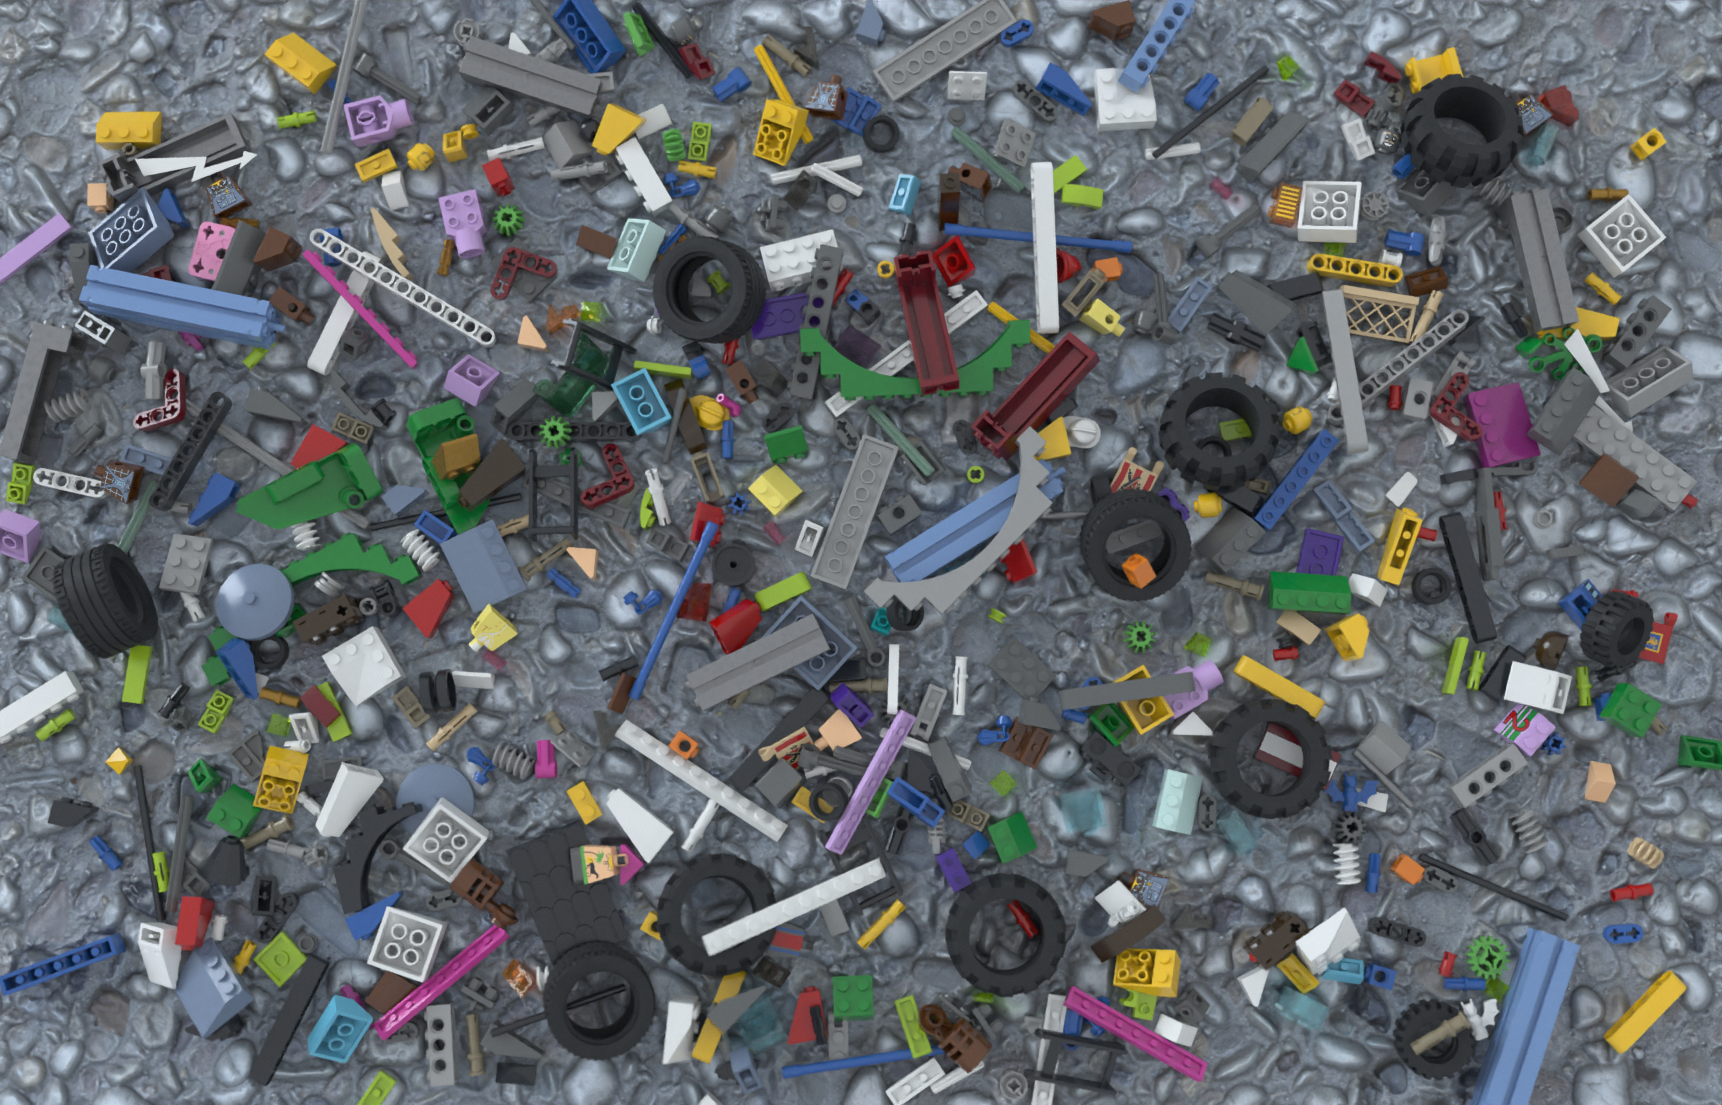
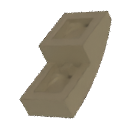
(411, 706)

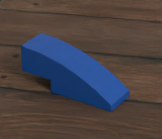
(434, 527)
(915, 802)

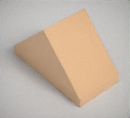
(530, 337)
(586, 559)
(1599, 782)

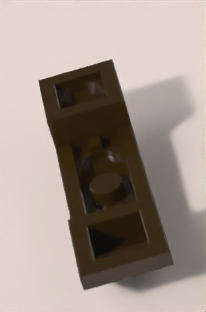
(688, 422)
(1128, 934)

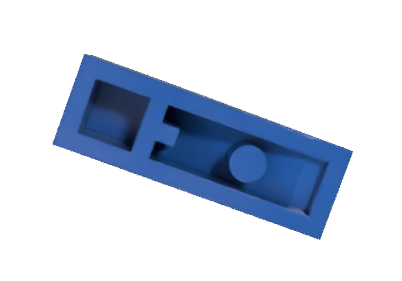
(1062, 88)
(240, 664)
(370, 919)

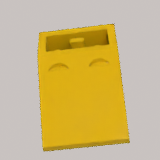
(779, 130)
(280, 779)
(1148, 971)

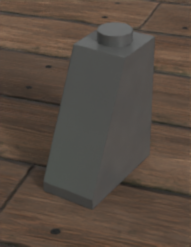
(513, 406)

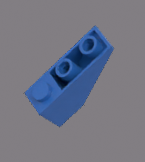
(218, 494)

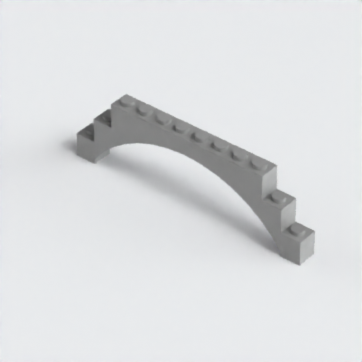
(947, 588)

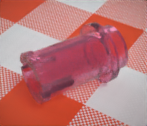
(1221, 188)
(774, 533)
(493, 658)

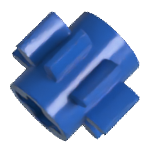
(735, 501)
(1557, 746)

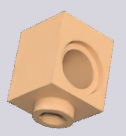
(99, 198)

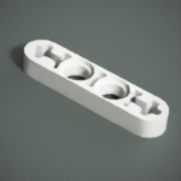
(70, 485)
(893, 679)

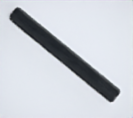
(663, 40)

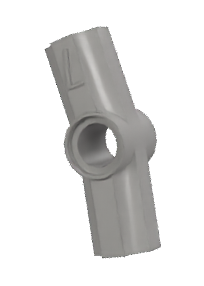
(154, 370)

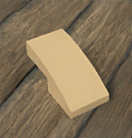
(1298, 626)

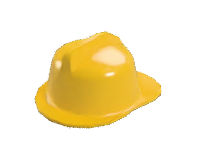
(709, 412)

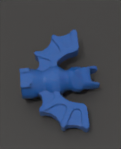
(1350, 795)

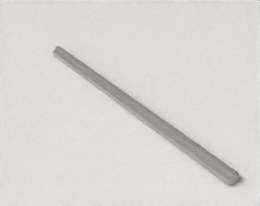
(343, 77)
(268, 459)

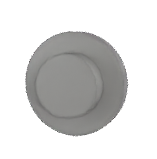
(836, 203)
(1542, 519)

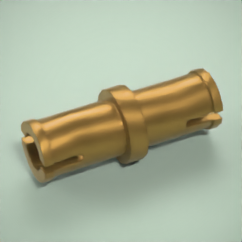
(1606, 194)
(279, 697)

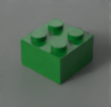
(1630, 710)
(853, 998)

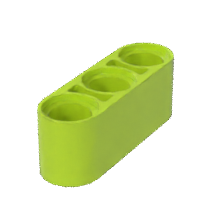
(782, 591)

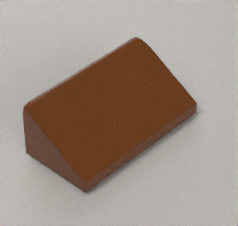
(596, 242)
(1426, 281)
(620, 695)

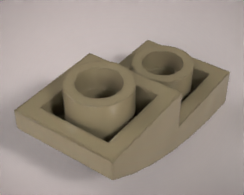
(352, 428)
(969, 815)

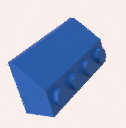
(590, 32)

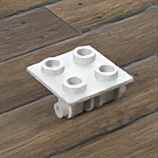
(967, 85)
(1119, 904)

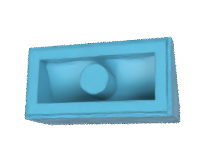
(905, 194)
(1345, 970)

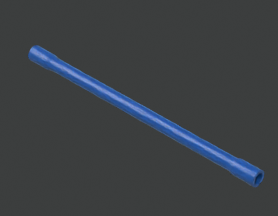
(960, 230)
(706, 538)
(799, 1070)

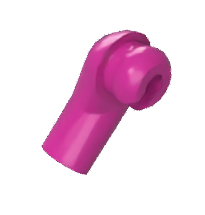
(734, 408)

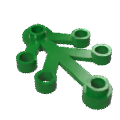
(1564, 353)

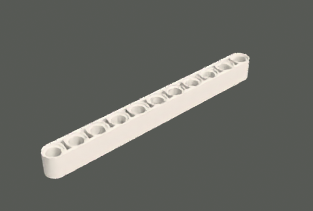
(395, 284)

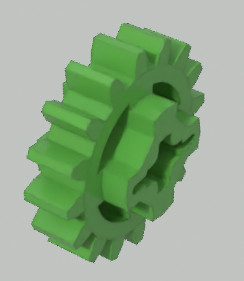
(1495, 957)

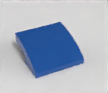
(858, 112)

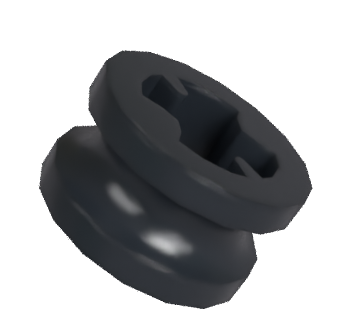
(1285, 641)

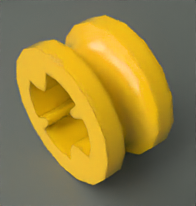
(469, 131)
(891, 269)

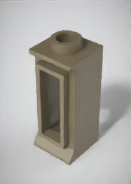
(1251, 121)
(1097, 277)
(702, 458)

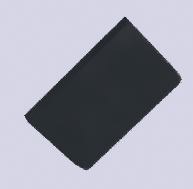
(850, 671)

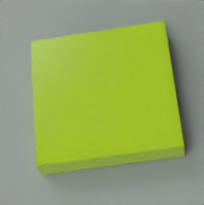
(281, 959)

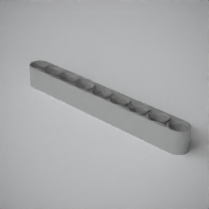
(1405, 362)
(1345, 371)

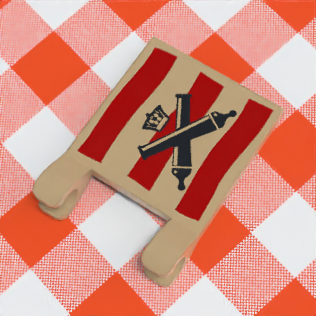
(1134, 476)
(788, 748)

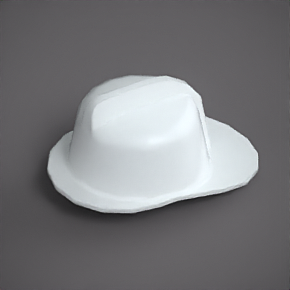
(1081, 431)

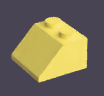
(775, 490)

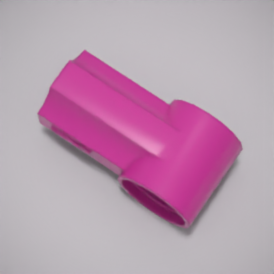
(546, 764)

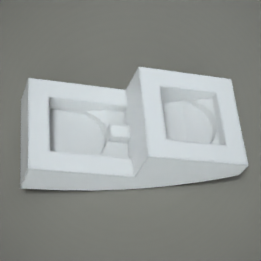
(1357, 140)

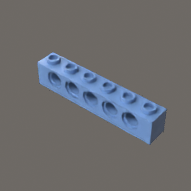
(1132, 76)

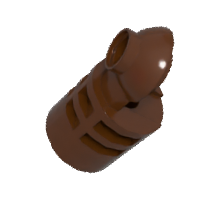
(485, 892)
(958, 1041)

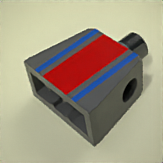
(789, 941)

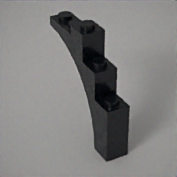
(354, 873)

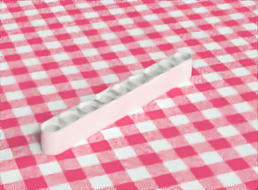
(1044, 247)

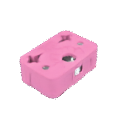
(209, 250)

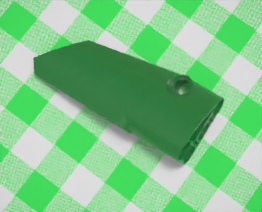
(429, 430)
(313, 490)

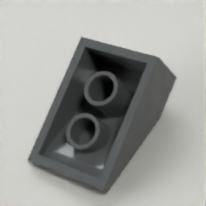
(731, 1009)

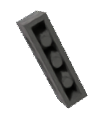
(1656, 313)

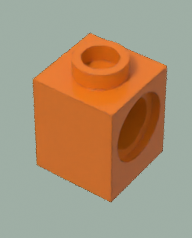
(1110, 267)
(1138, 570)
(676, 745)
(1407, 869)

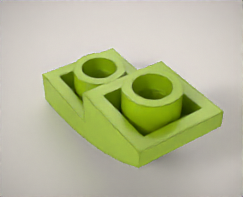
(699, 141)
(1082, 195)
(21, 484)
(647, 516)
(216, 712)

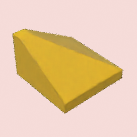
(119, 761)

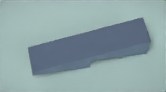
(1343, 517)

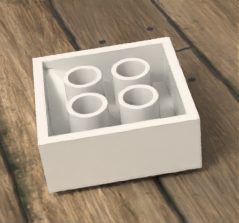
(1119, 106)
(1329, 211)
(1621, 236)
(364, 665)
(446, 840)
(1328, 942)
(407, 943)
(681, 1028)

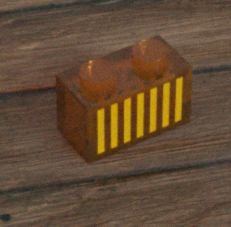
(1285, 205)

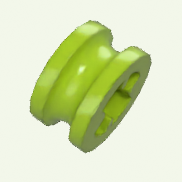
(975, 480)
(996, 616)

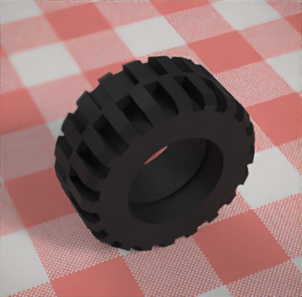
(1616, 629)
(1439, 1066)

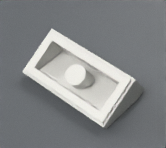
(656, 118)
(473, 679)

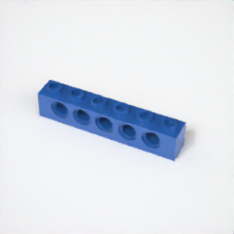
(1295, 479)
(62, 964)

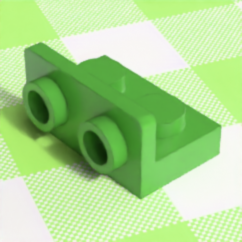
(638, 33)

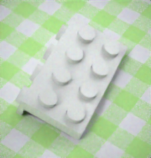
(792, 260)

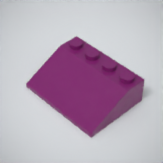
(1504, 425)

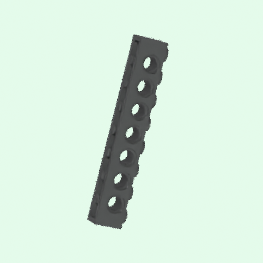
(835, 256)

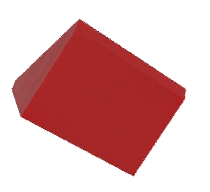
(954, 262)

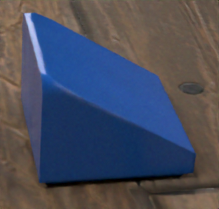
(976, 844)

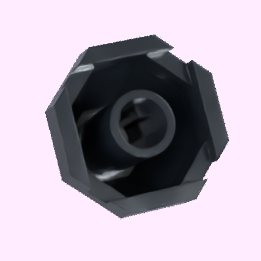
(226, 863)

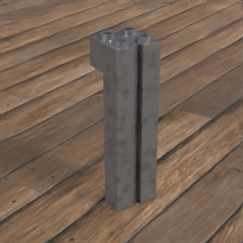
(529, 77)
(217, 140)
(1540, 258)
(37, 385)
(757, 662)

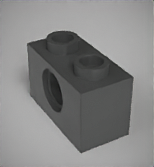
(893, 524)

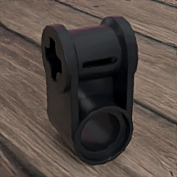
(384, 595)

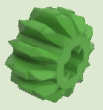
(674, 145)
(508, 212)
(561, 427)
(1146, 637)

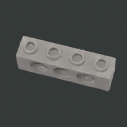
(1514, 765)
(446, 1012)

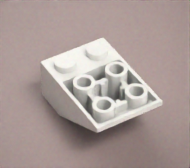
(1538, 687)
(160, 953)

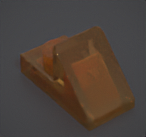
(555, 320)
(519, 978)

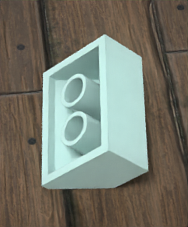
(636, 249)
(1177, 801)

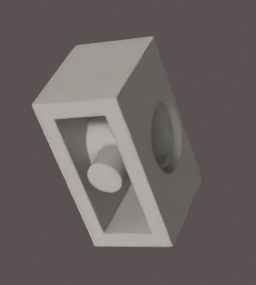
(1410, 409)

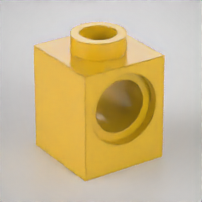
(1643, 149)
(647, 925)

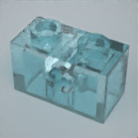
(1236, 833)

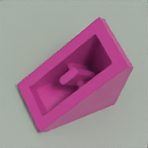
(635, 863)

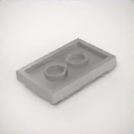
(186, 564)

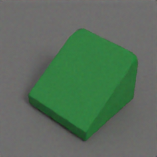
(1528, 346)

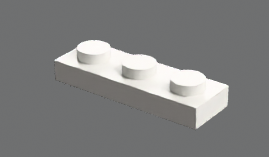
(915, 1082)

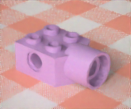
(376, 120)
(464, 222)
(1205, 679)

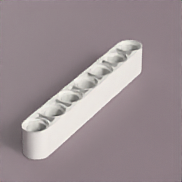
(340, 321)

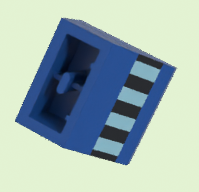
(1580, 601)

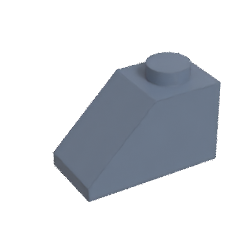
(871, 26)
(403, 498)
(745, 1069)

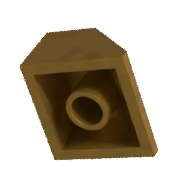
(457, 457)

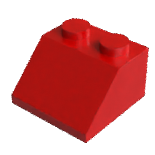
(704, 514)
(1018, 563)

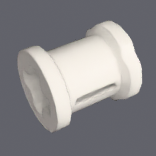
(1390, 258)

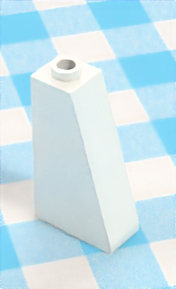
(346, 798)
(640, 824)

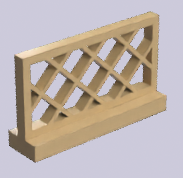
(1381, 298)

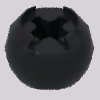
(589, 129)

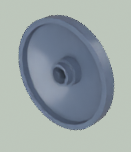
(255, 602)
(428, 786)

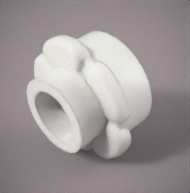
(955, 291)
(654, 325)

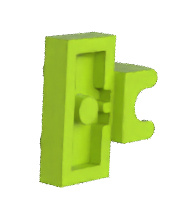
(1142, 1004)

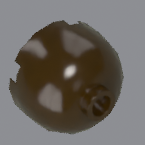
(1550, 648)

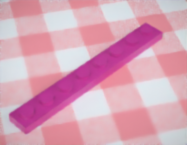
(355, 302)
(440, 981)
(1135, 1034)

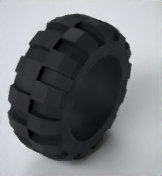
(1474, 103)
(1229, 394)
(1315, 752)
(670, 906)
(1031, 973)

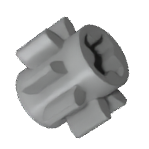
(316, 856)

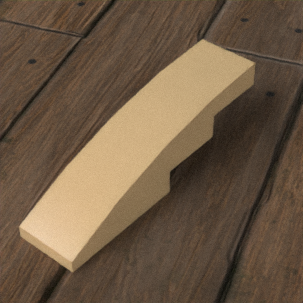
(389, 241)

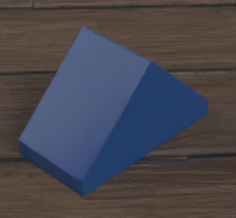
(171, 209)

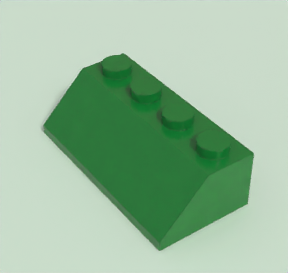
(1309, 593)

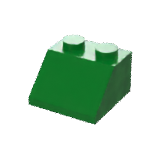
(786, 444)
(235, 811)
(1011, 837)

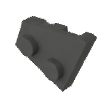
(249, 755)

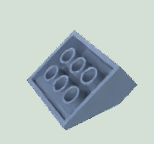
(131, 233)
(483, 566)
(823, 667)
(211, 987)

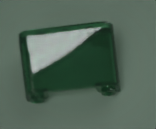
(572, 390)

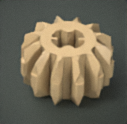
(1645, 853)

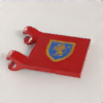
(1659, 639)

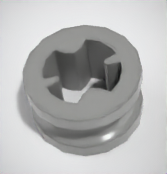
(364, 610)

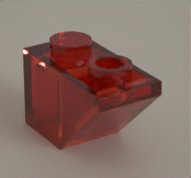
(1561, 105)
(696, 603)

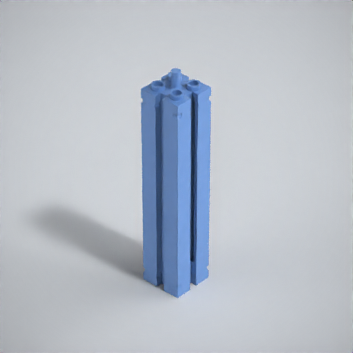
(181, 307)
(963, 530)
(1525, 1020)

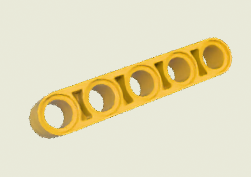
(1362, 266)
(1277, 685)
(1645, 1012)
(710, 1034)

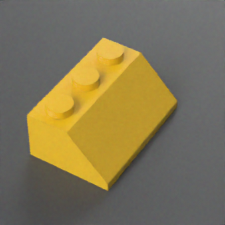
(301, 61)
(137, 128)
(1349, 636)
(1145, 712)

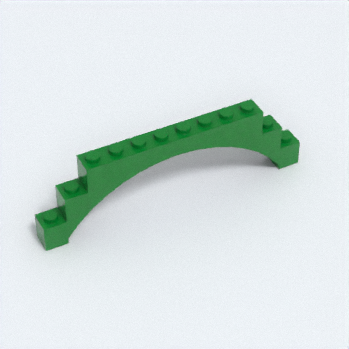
(858, 381)
(342, 555)

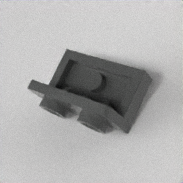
(929, 455)
(952, 1012)

